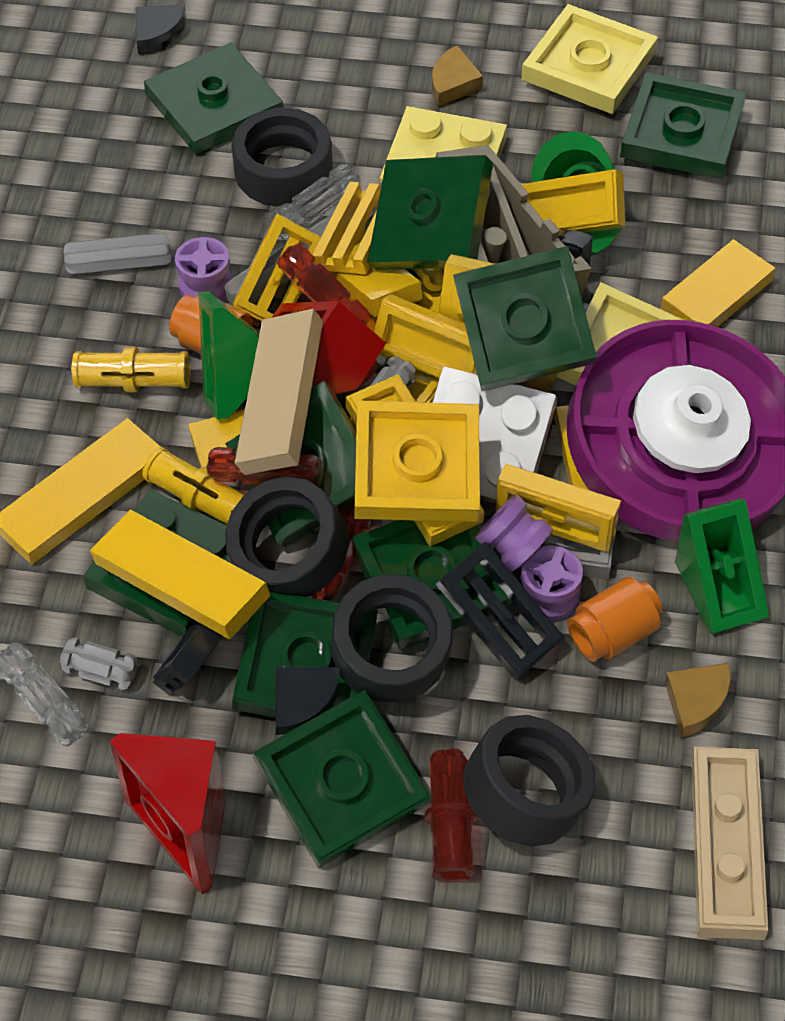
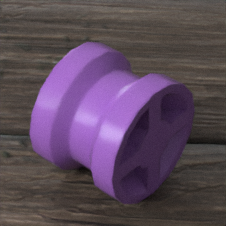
(203, 267)
(514, 533)
(549, 568)

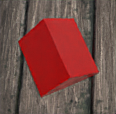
(177, 796)

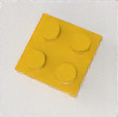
(417, 461)

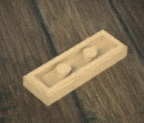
(279, 392)
(728, 844)

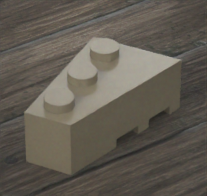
(510, 223)

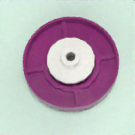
(679, 425)

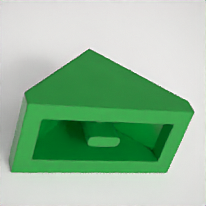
(226, 355)
(722, 565)

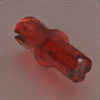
(450, 818)

